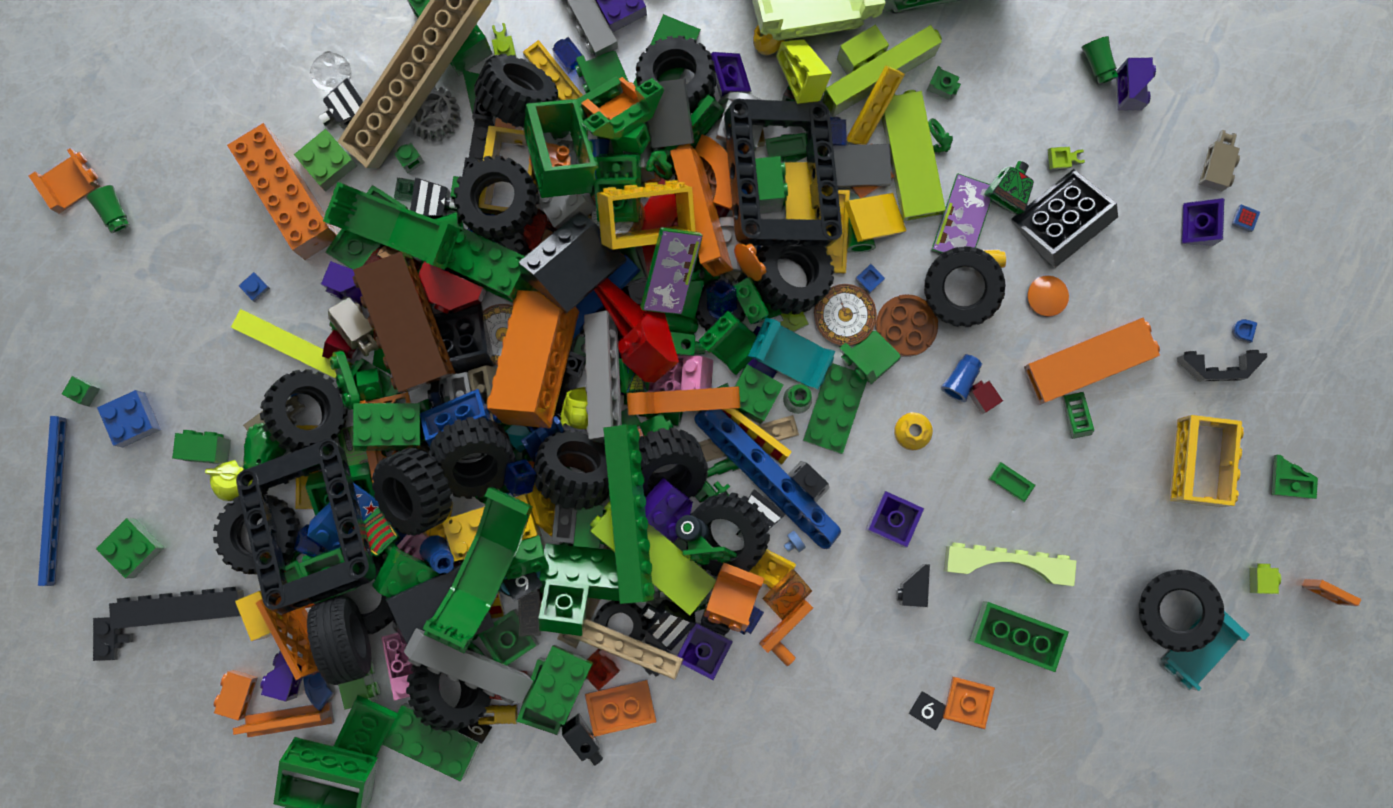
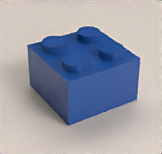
(129, 418)

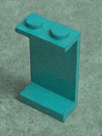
(791, 354)
(1195, 665)

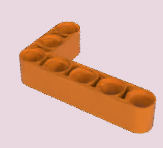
(683, 400)

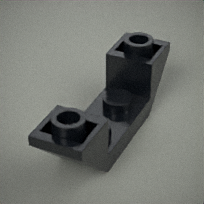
(482, 120)
(1196, 366)
(570, 379)

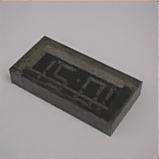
(529, 614)

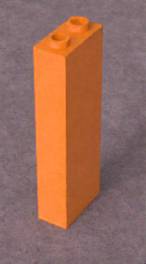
(713, 248)
(1092, 360)

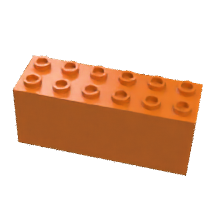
(283, 191)
(532, 361)

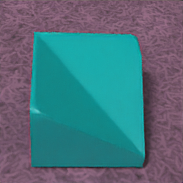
(516, 434)

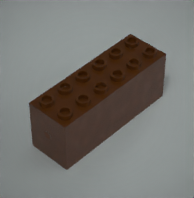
(403, 322)

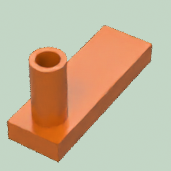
(773, 639)

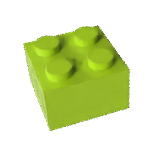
(862, 49)

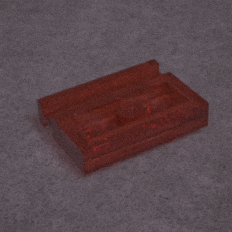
(602, 670)

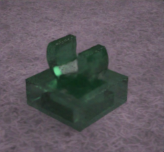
(404, 189)

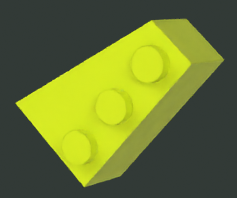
(803, 70)

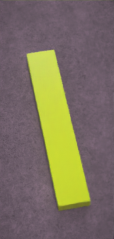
(283, 341)

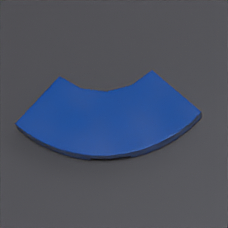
(317, 690)

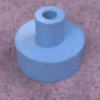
(795, 542)

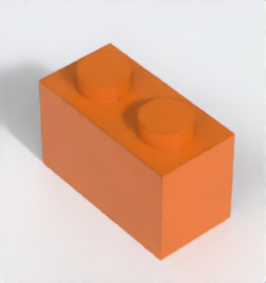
(235, 694)

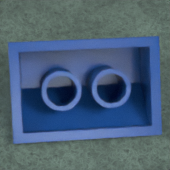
(459, 408)

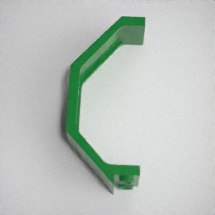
(391, 225)
(481, 571)

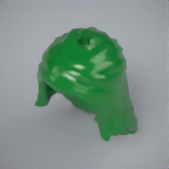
(260, 447)

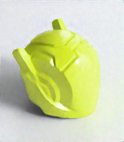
(574, 409)
(224, 480)

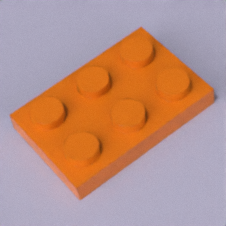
(620, 708)

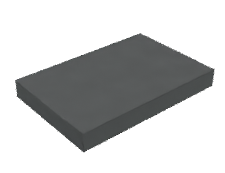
(672, 117)
(862, 165)

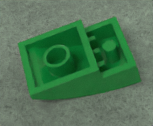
(617, 172)

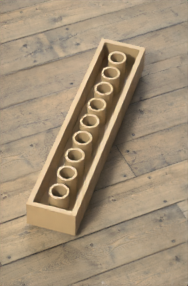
(410, 78)

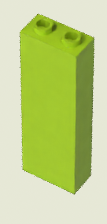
(861, 82)
(912, 157)
(671, 573)

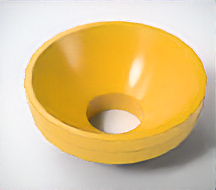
(765, 44)
(903, 435)

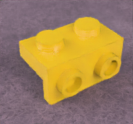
(772, 568)

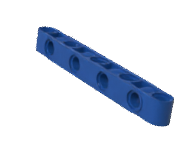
(768, 476)

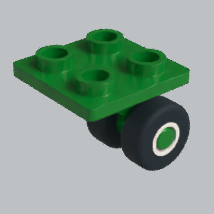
(699, 550)

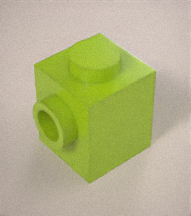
(1264, 579)

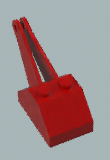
(659, 212)
(448, 290)
(646, 335)

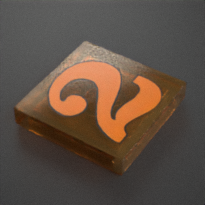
(787, 594)

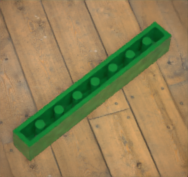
(628, 514)

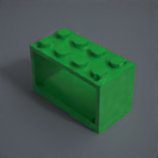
(473, 49)
(557, 117)
(487, 265)
(327, 764)

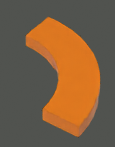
(718, 159)

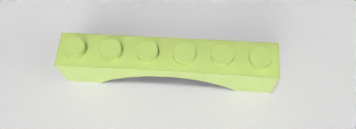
(1052, 570)

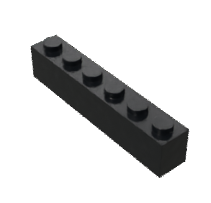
(174, 609)

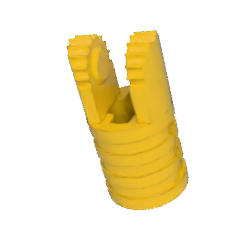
(502, 715)

